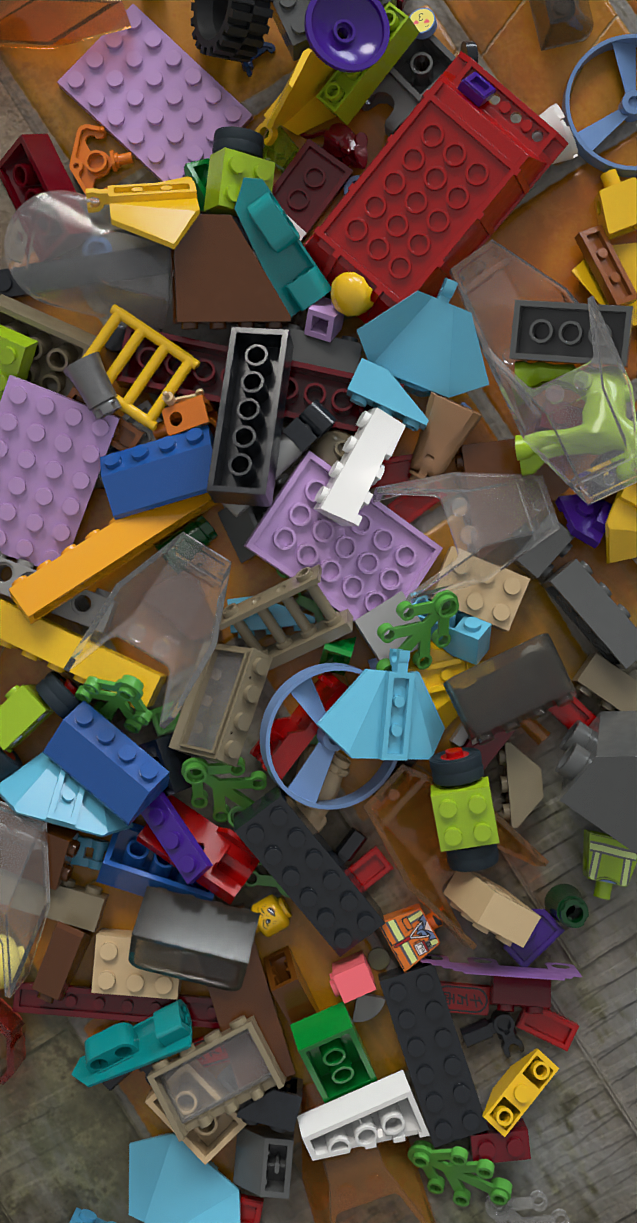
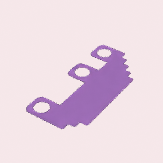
(495, 969)

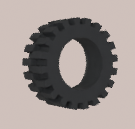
(230, 27)

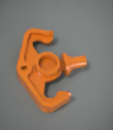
(94, 164)

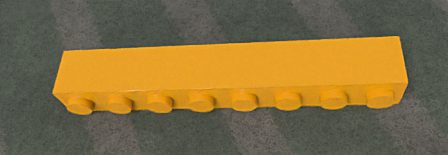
(101, 555)

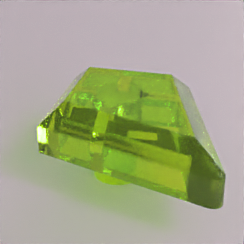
(281, 151)

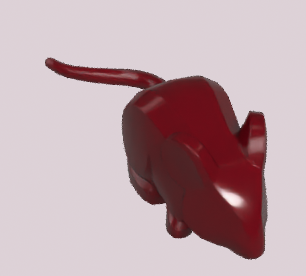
(344, 144)

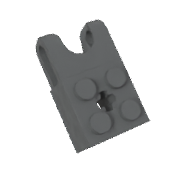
(409, 79)

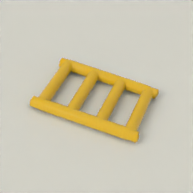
(165, 346)

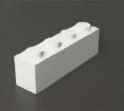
(359, 467)
(363, 1118)

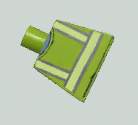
(606, 862)

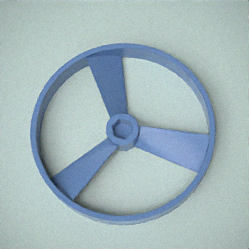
(591, 136)
(310, 778)

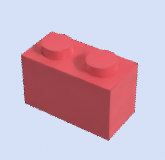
(352, 977)

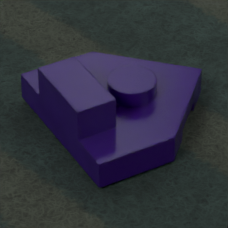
(584, 520)
(542, 937)

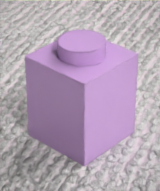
(323, 320)

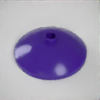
(362, 24)

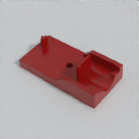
(294, 733)
(230, 856)

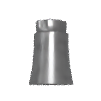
(93, 385)

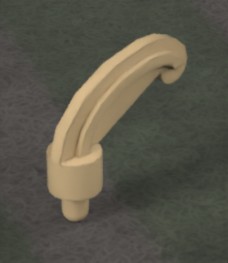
(170, 399)

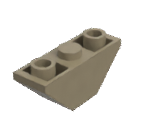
(520, 784)

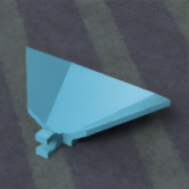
(427, 343)
(385, 715)
(51, 795)
(176, 1186)

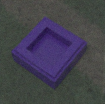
(476, 89)

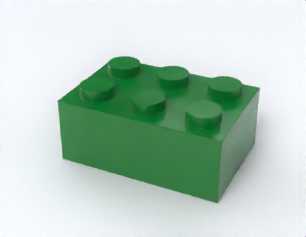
(333, 1052)

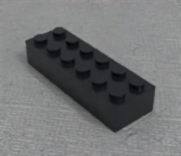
(250, 417)
(308, 870)
(433, 1053)

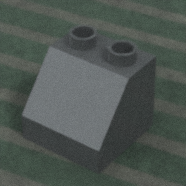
(602, 773)

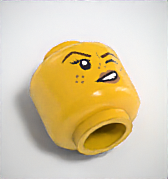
(273, 915)

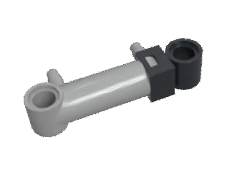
(297, 439)

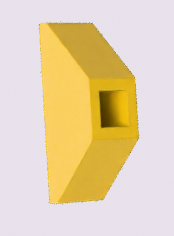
(518, 1090)

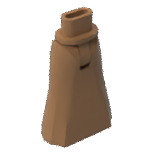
(443, 436)

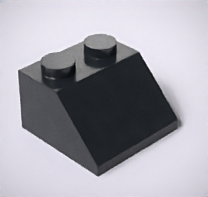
(169, 759)

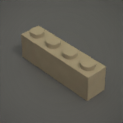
(607, 684)
(78, 905)

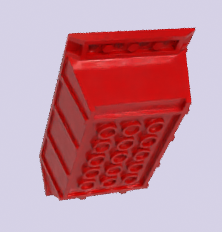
(435, 190)

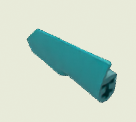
(279, 247)
(131, 1047)

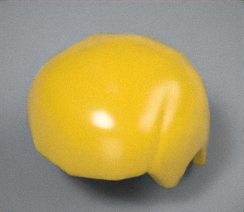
(351, 294)

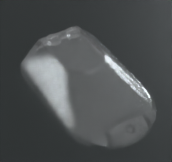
(84, 261)

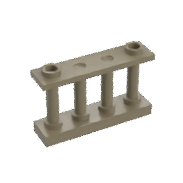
(309, 637)

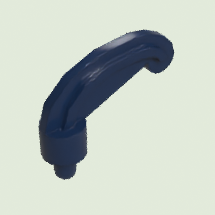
(248, 66)

